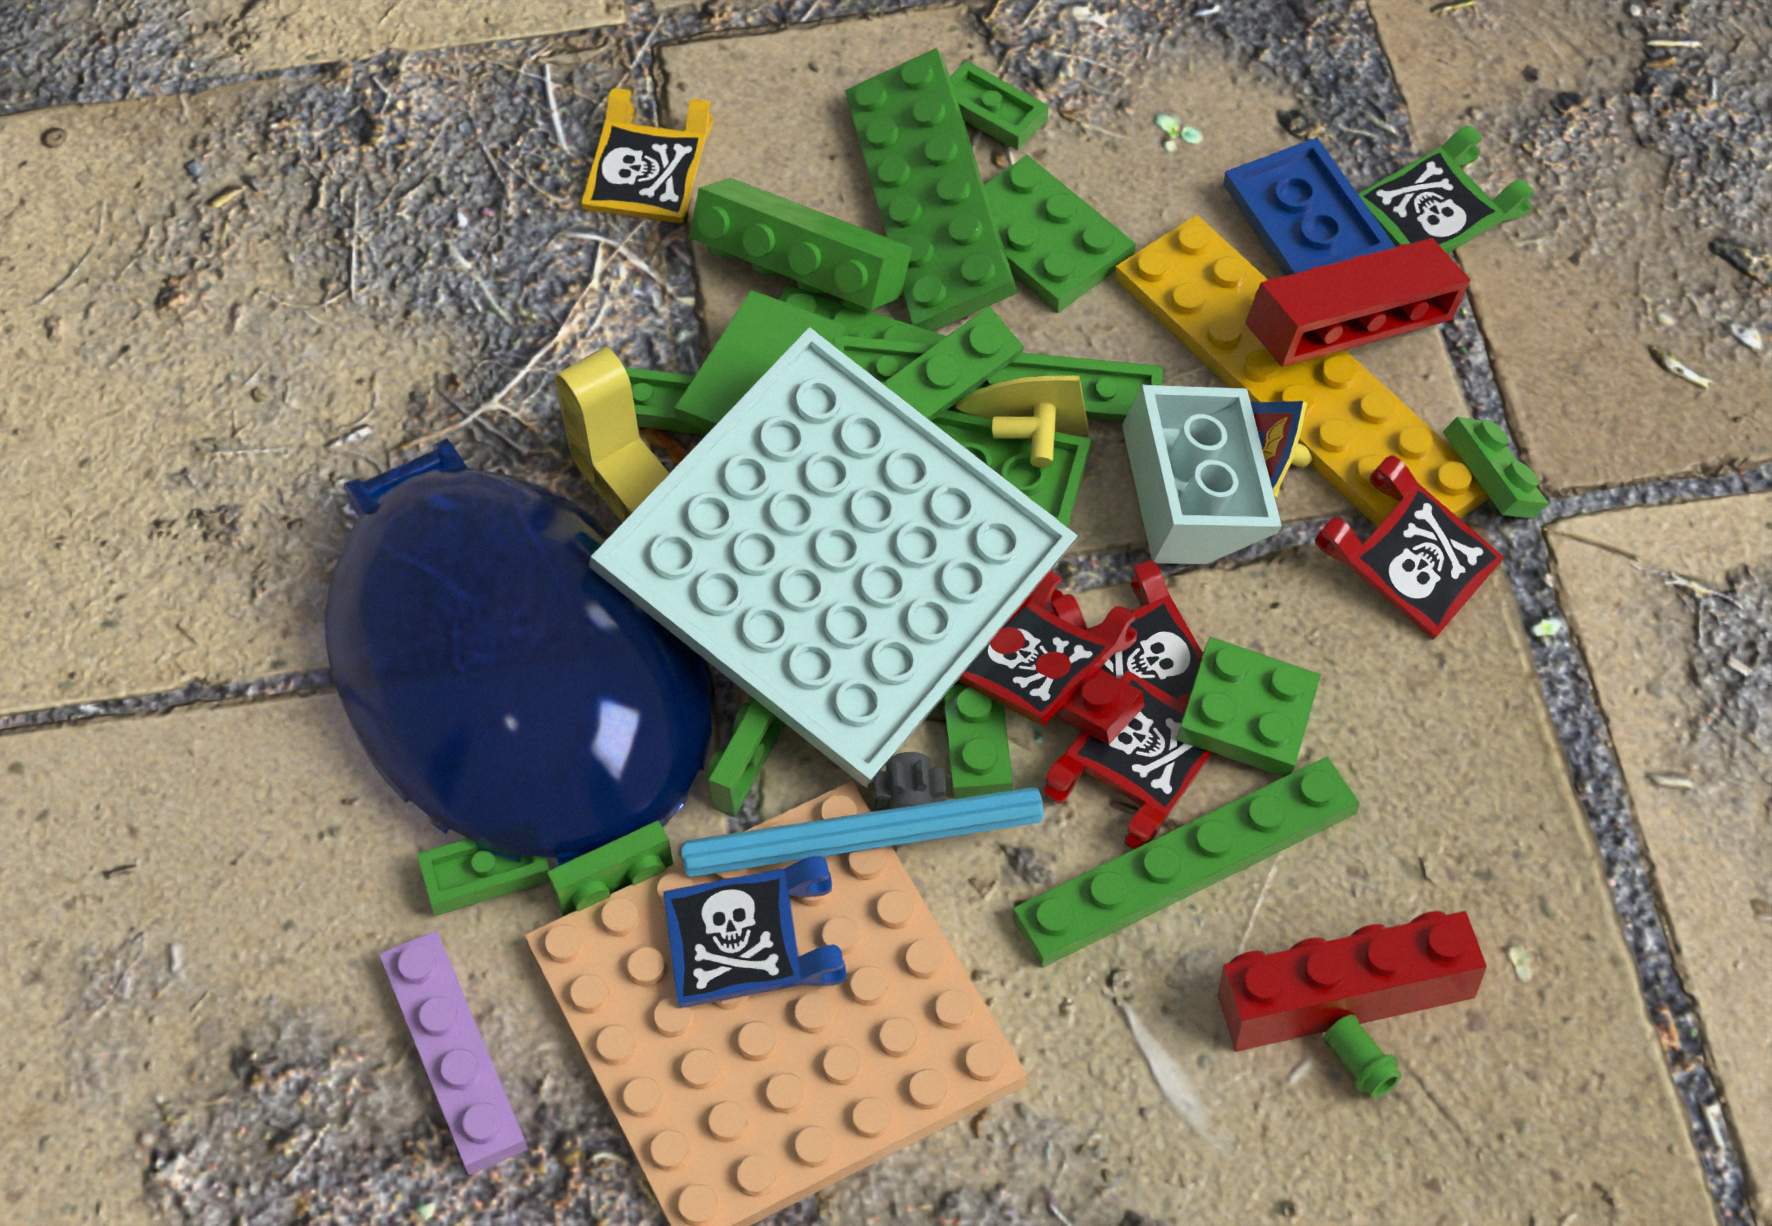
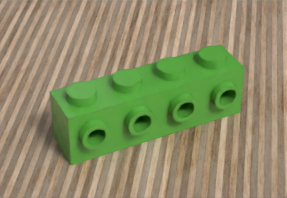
(800, 244)

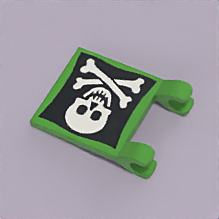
(1441, 200)

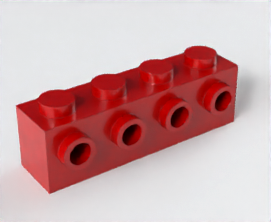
(1356, 301)
(1363, 975)

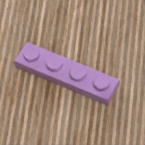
(453, 1053)

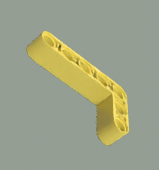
(605, 432)

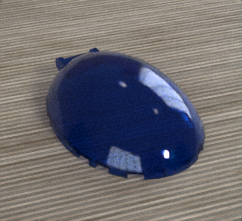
(503, 668)

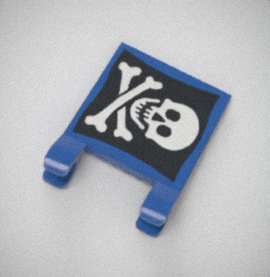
(741, 935)

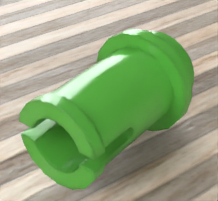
(1361, 1055)

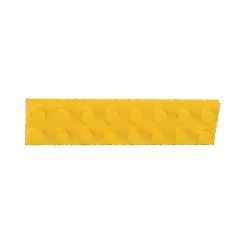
(1350, 420)

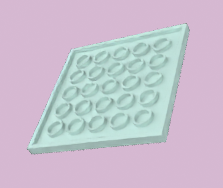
(834, 555)

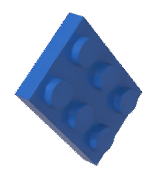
(1304, 208)

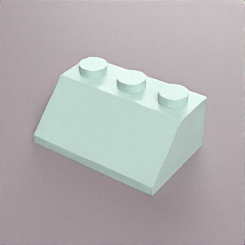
(1198, 472)

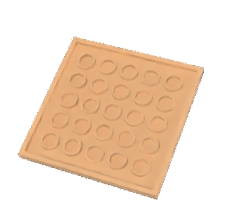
(789, 1086)

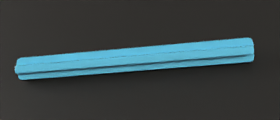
(862, 831)

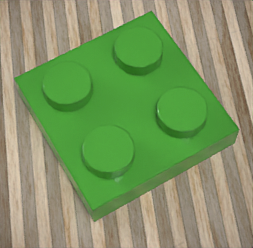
(1248, 707)

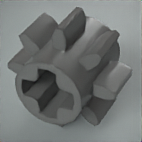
(909, 782)

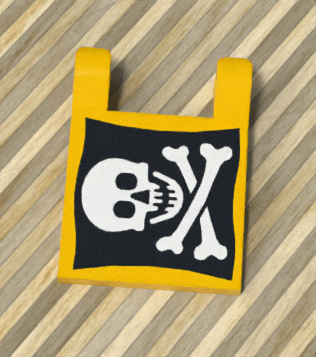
(645, 167)

